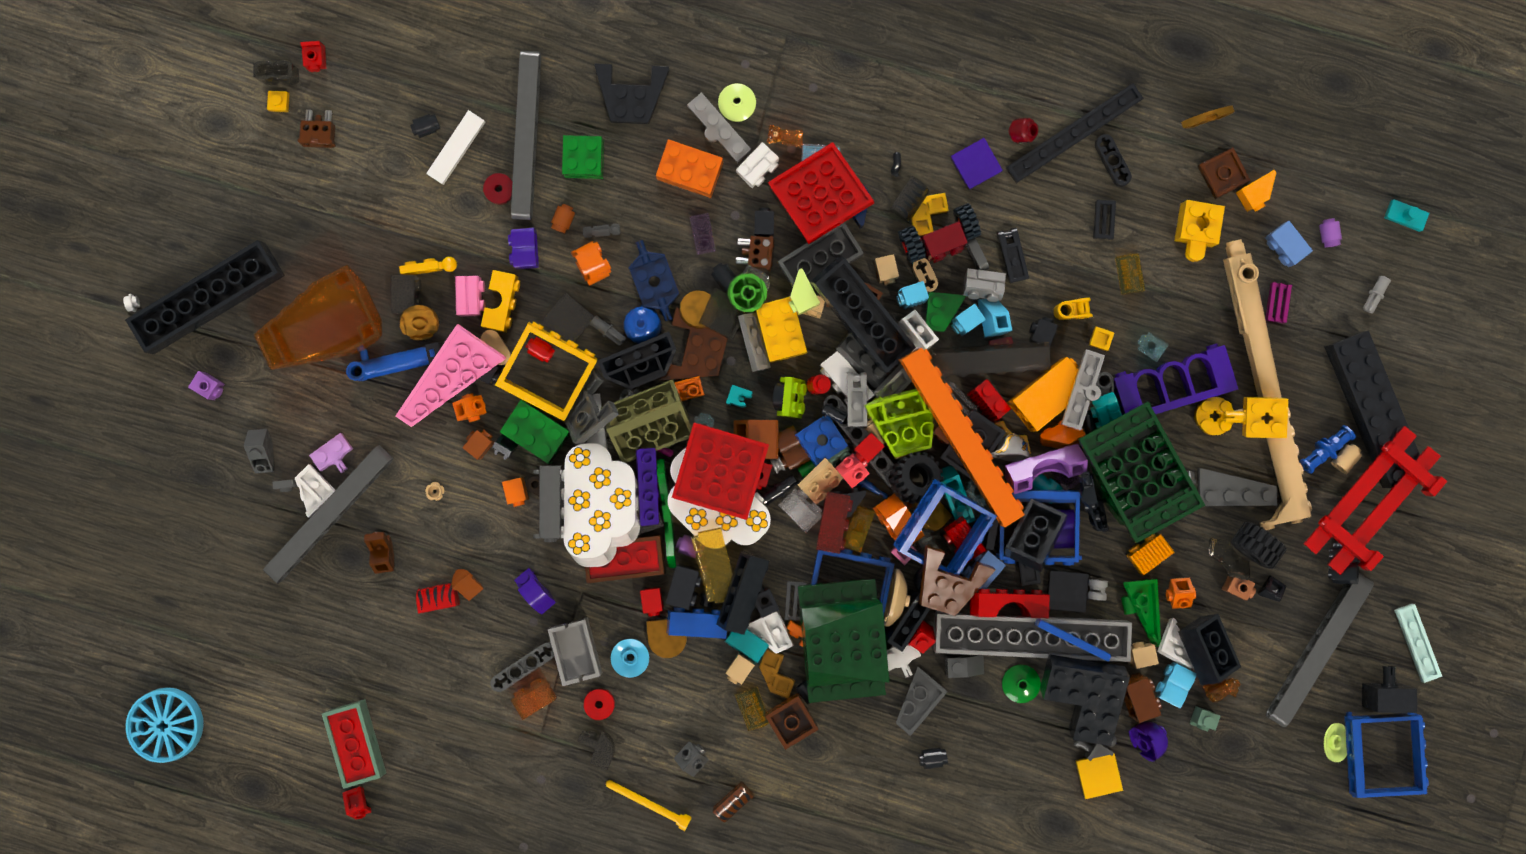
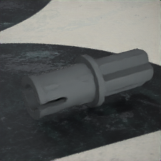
(607, 330)

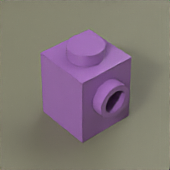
(206, 385)

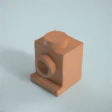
(1232, 586)

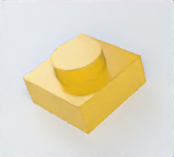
(278, 101)
(1101, 338)

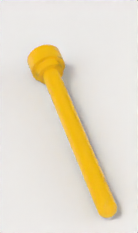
(681, 820)

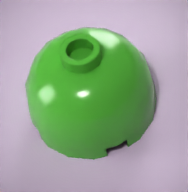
(747, 292)

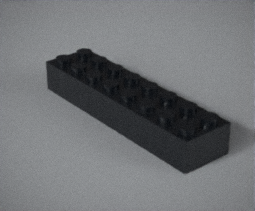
(205, 297)
(1369, 397)

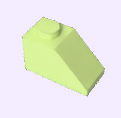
(802, 295)

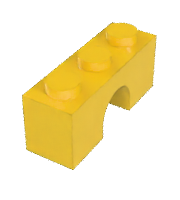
(499, 318)

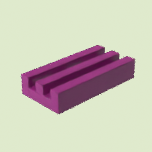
(1286, 301)

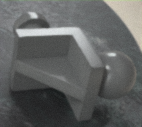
(1095, 750)

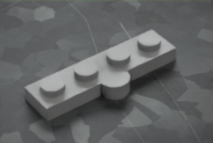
(718, 128)
(1083, 390)

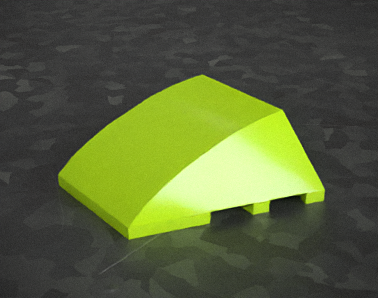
(903, 422)

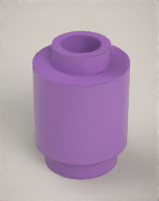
(1330, 233)
(686, 546)

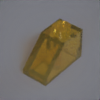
(859, 528)

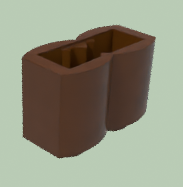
(791, 449)

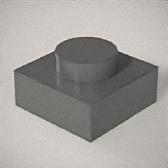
(284, 485)

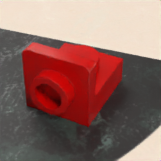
(355, 803)

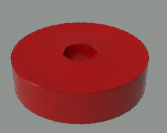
(605, 697)

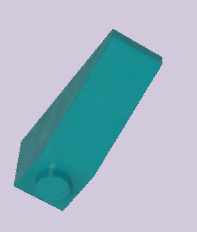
(952, 479)

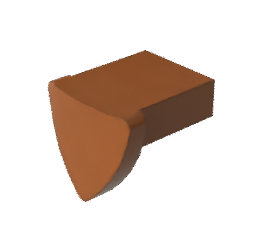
(466, 584)

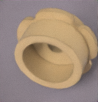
(434, 496)

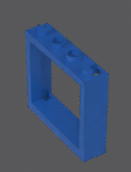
(921, 516)
(865, 558)

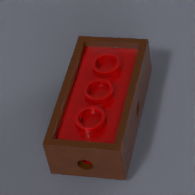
(638, 559)

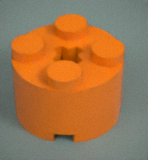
(591, 263)

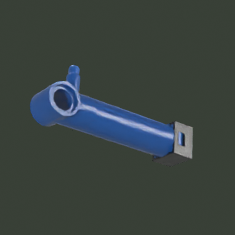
(393, 362)

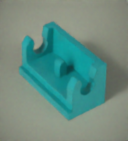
(735, 395)
(748, 645)

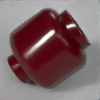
(1023, 130)

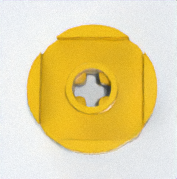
(1207, 424)

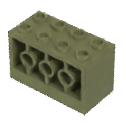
(649, 420)

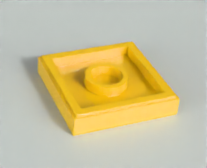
(1099, 776)

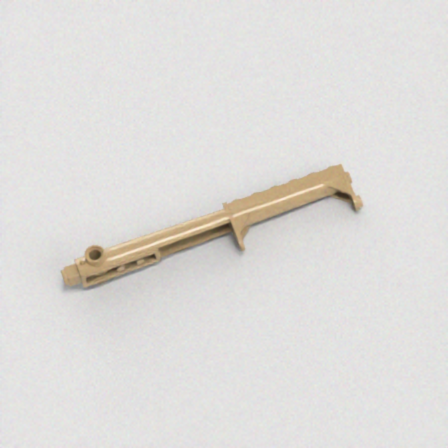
(1253, 326)

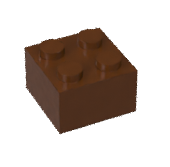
(1141, 699)
(791, 721)

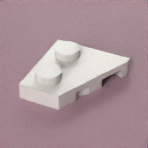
(772, 631)

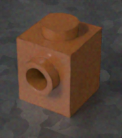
(478, 443)

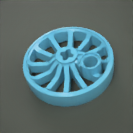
(163, 732)

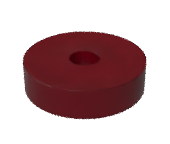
(492, 183)

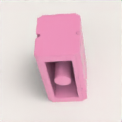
(469, 296)

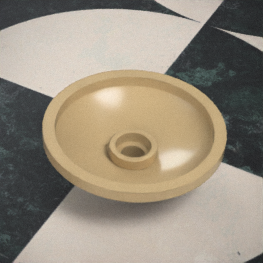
(896, 599)

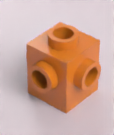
(469, 408)
(1181, 593)

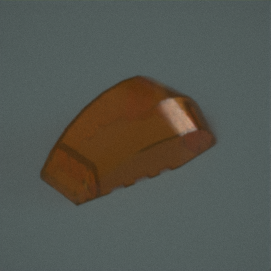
(322, 323)

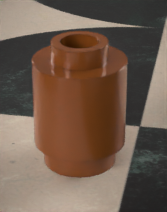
(562, 218)

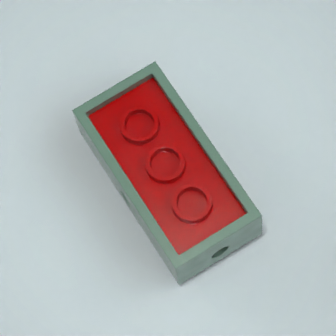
(354, 744)

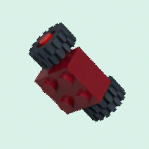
(942, 241)

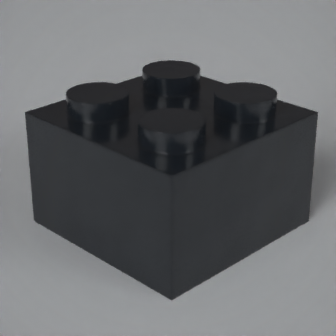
(683, 586)

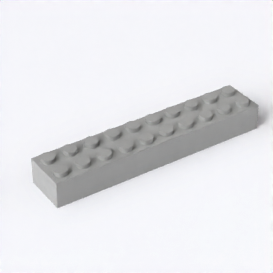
(1021, 638)

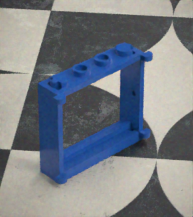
(1051, 496)
(1355, 755)

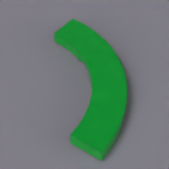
(667, 514)

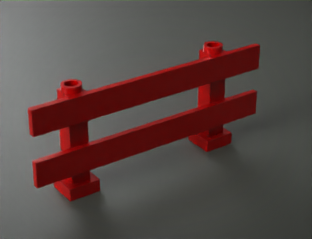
(1354, 545)

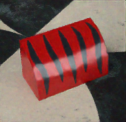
(436, 598)

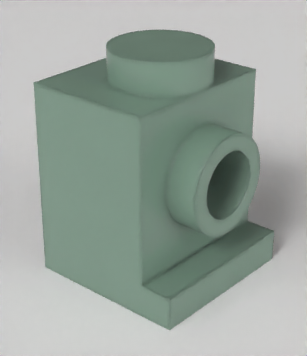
(1204, 719)

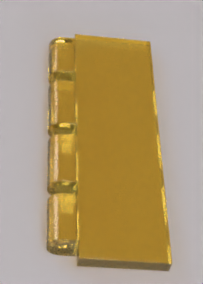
(716, 559)

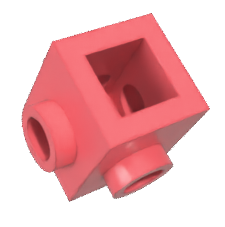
(852, 470)

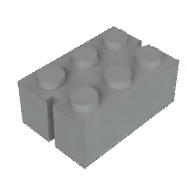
(575, 651)

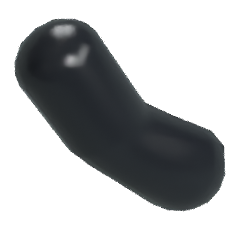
(897, 163)

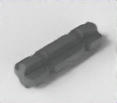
(601, 230)

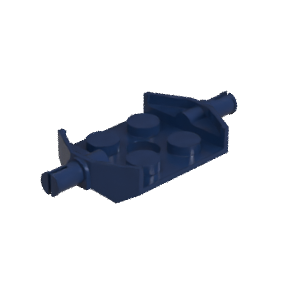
(654, 265)

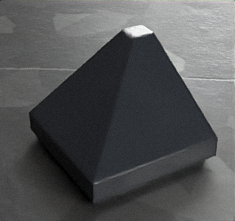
(1272, 589)

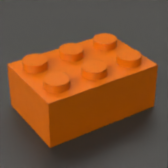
(689, 168)

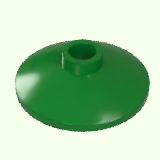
(1012, 679)

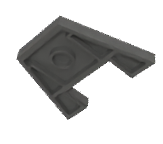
(584, 415)

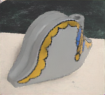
(1012, 449)

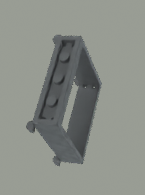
(550, 503)

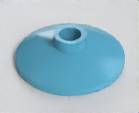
(623, 665)

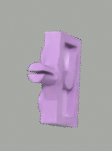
(332, 453)

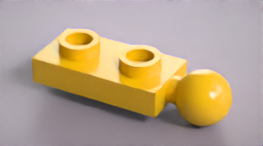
(430, 265)

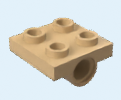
(820, 480)

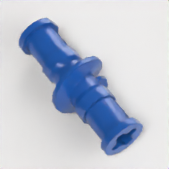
(1327, 448)

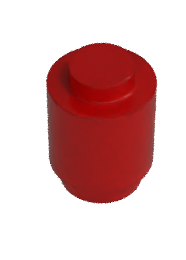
(540, 349)
(818, 384)

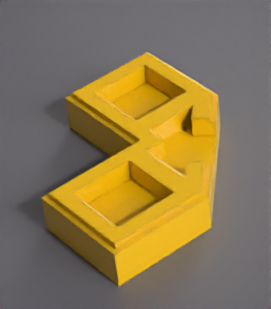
(930, 206)

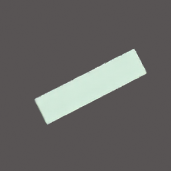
(1418, 643)

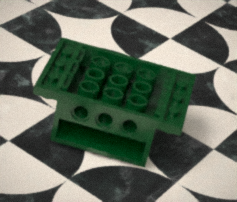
(1139, 473)
(843, 640)

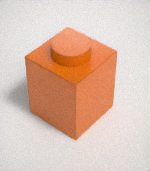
(515, 491)

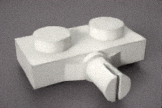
(900, 659)

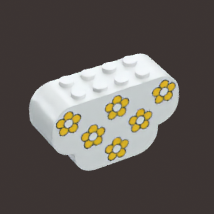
(598, 505)
(733, 528)

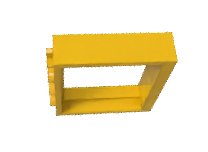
(532, 398)

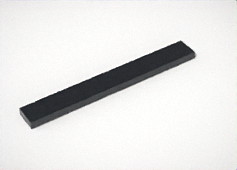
(1074, 133)

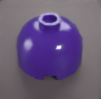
(1150, 739)

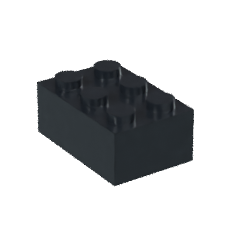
(989, 432)
(1035, 535)
(1209, 649)

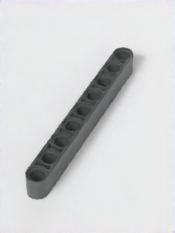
(526, 135)
(328, 514)
(1318, 651)

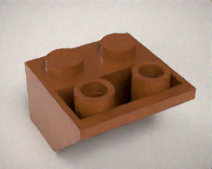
(762, 431)

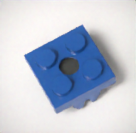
(821, 440)

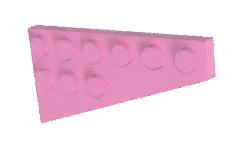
(454, 368)

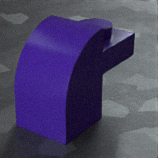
(534, 592)

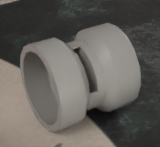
(1096, 584)

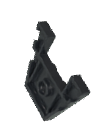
(631, 102)

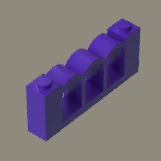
(1218, 371)

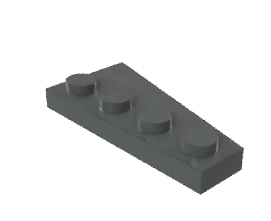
(1229, 490)

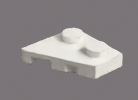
(313, 489)
(1172, 645)

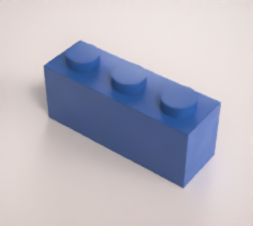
(694, 623)

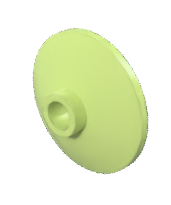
(740, 111)
(1335, 742)

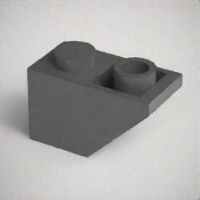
(260, 450)

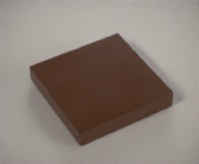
(1224, 173)

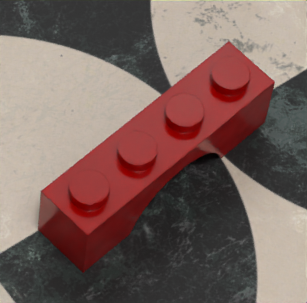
(989, 603)

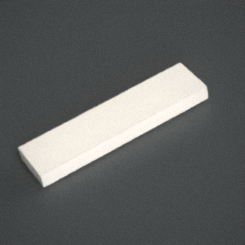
(456, 147)

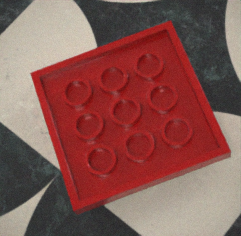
(821, 193)
(720, 471)

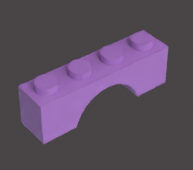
(1067, 460)

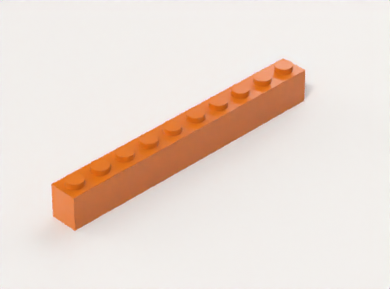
(961, 436)

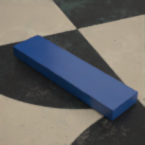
(1073, 640)

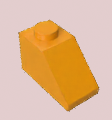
(1257, 192)

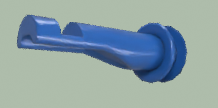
(868, 485)

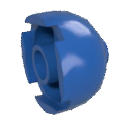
(642, 324)

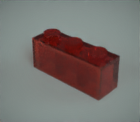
(834, 522)

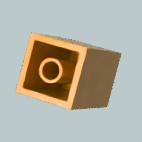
(1045, 395)

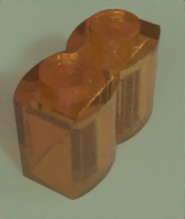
(533, 698)

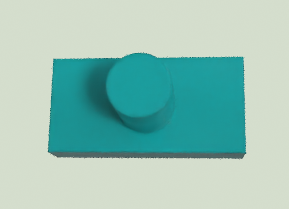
(1406, 215)

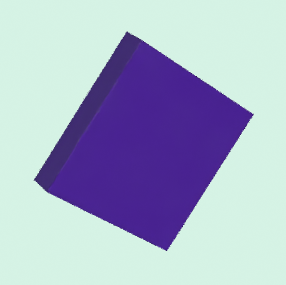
(976, 163)

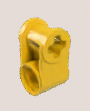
(1076, 309)

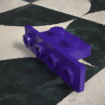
(647, 486)

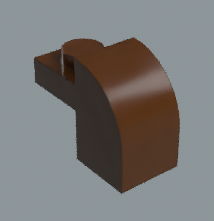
(381, 552)

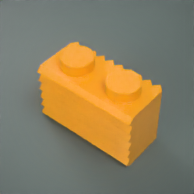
(1149, 553)

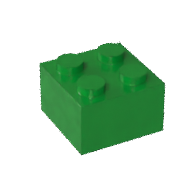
(583, 157)

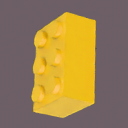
(781, 330)

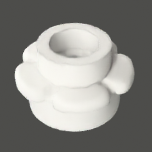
(131, 303)

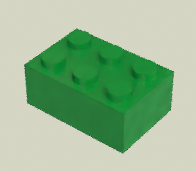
(535, 431)

